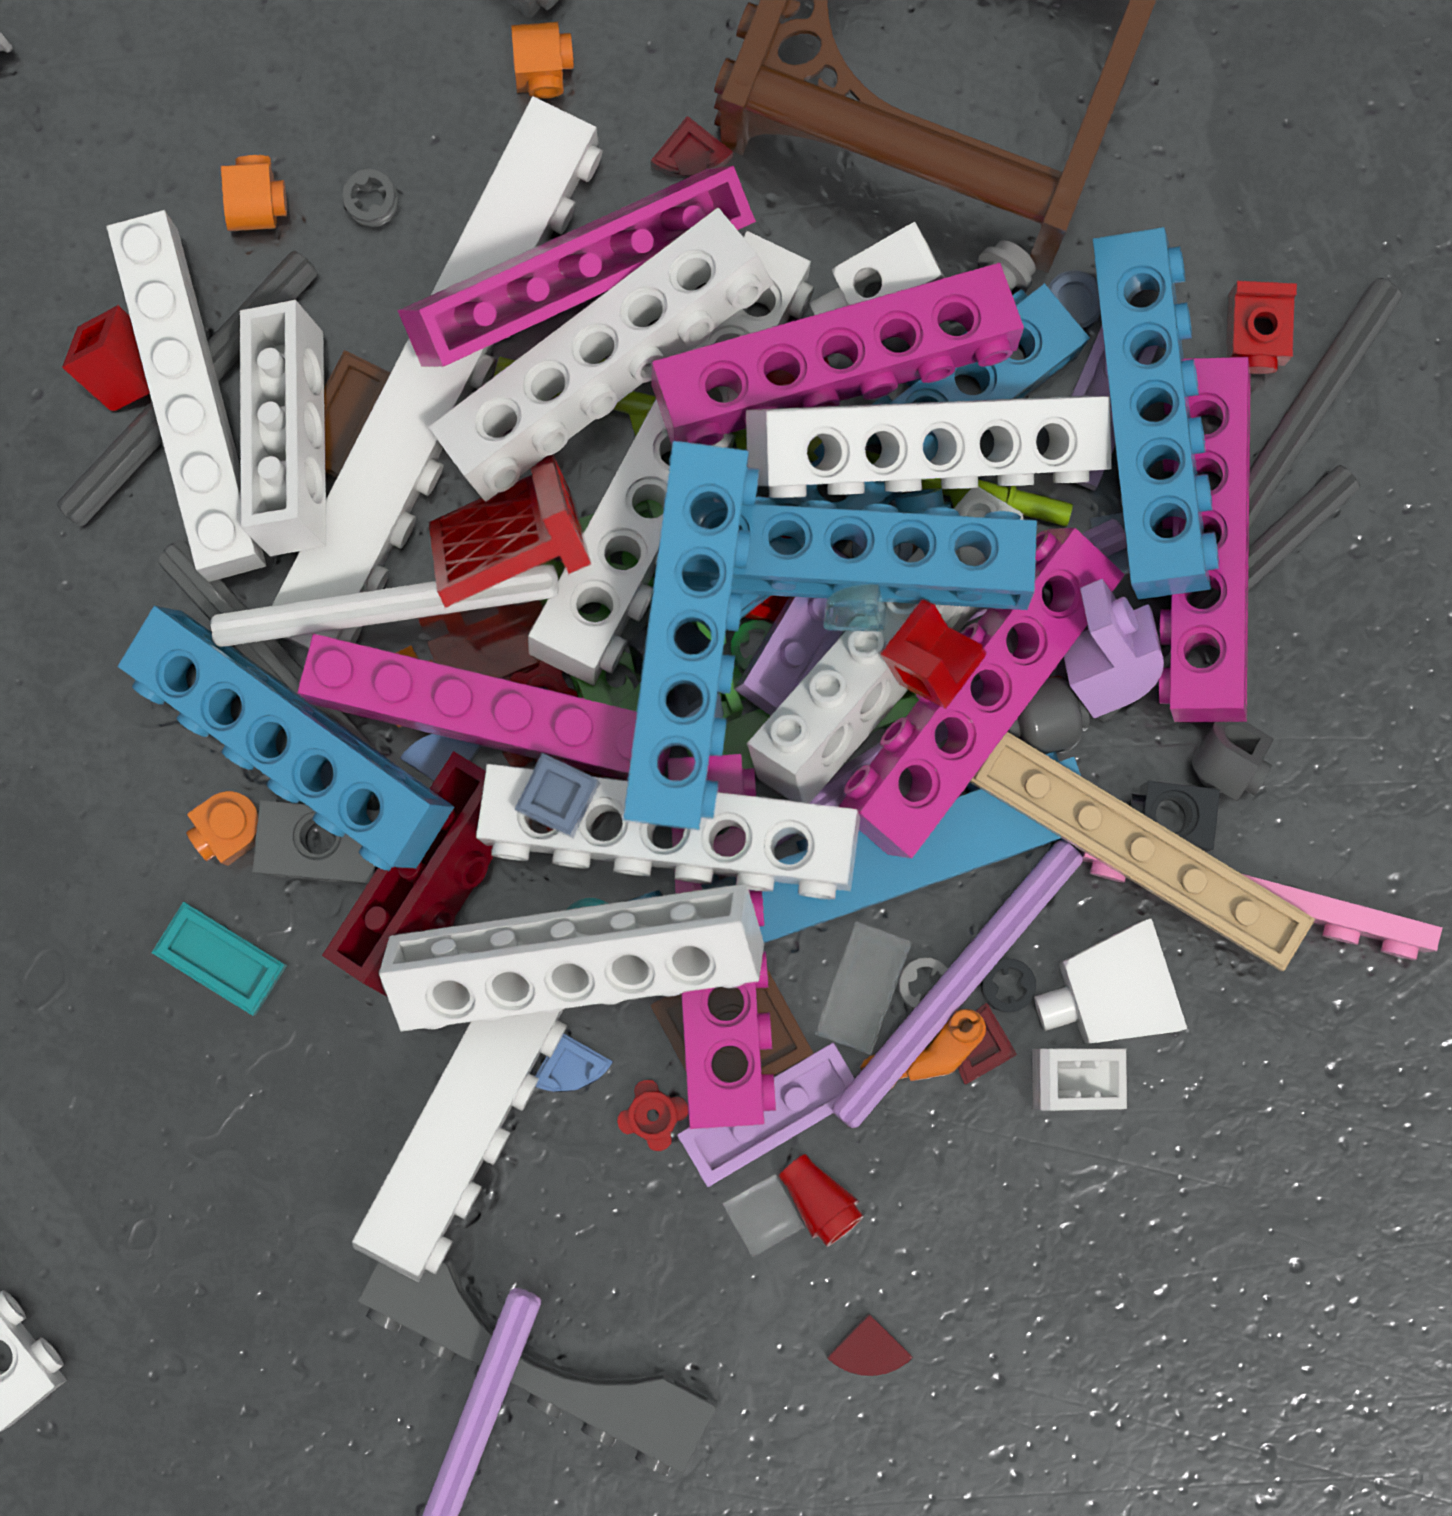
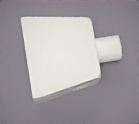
(896, 261)
(1115, 989)

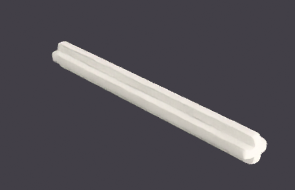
(372, 608)

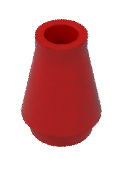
(821, 1201)

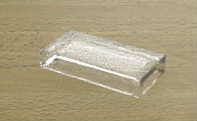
(863, 988)

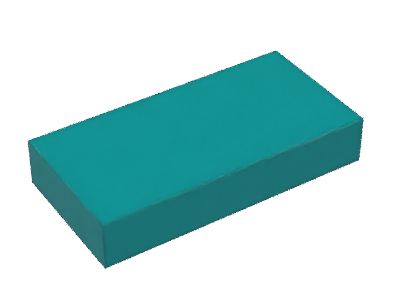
(219, 959)

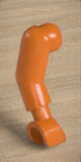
(948, 1048)

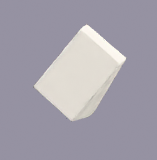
(1079, 1079)

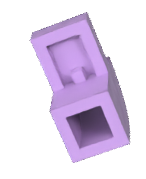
(1117, 655)

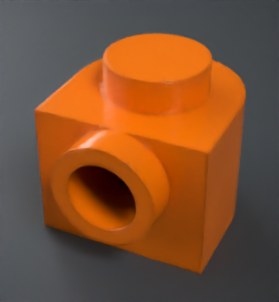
(540, 58)
(251, 194)
(224, 826)

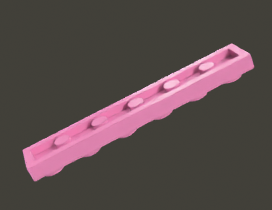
(1341, 919)

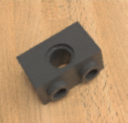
(284, 852)

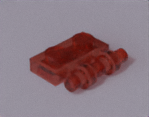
(490, 646)

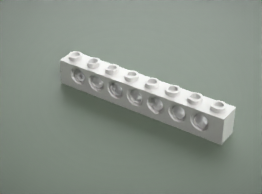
(589, 647)

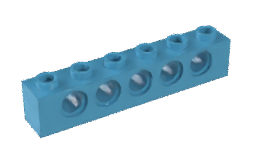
(1123, 268)
(694, 474)
(818, 572)
(408, 809)

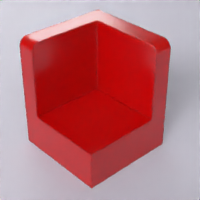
(108, 359)
(931, 656)

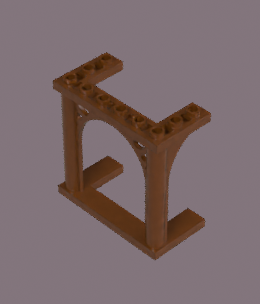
(771, 97)

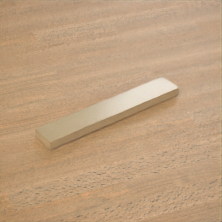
(1143, 851)

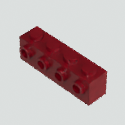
(420, 896)

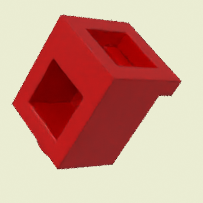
(1265, 301)

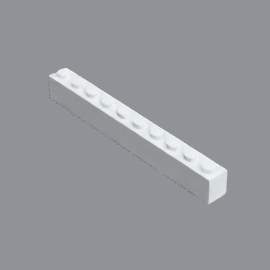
(396, 448)

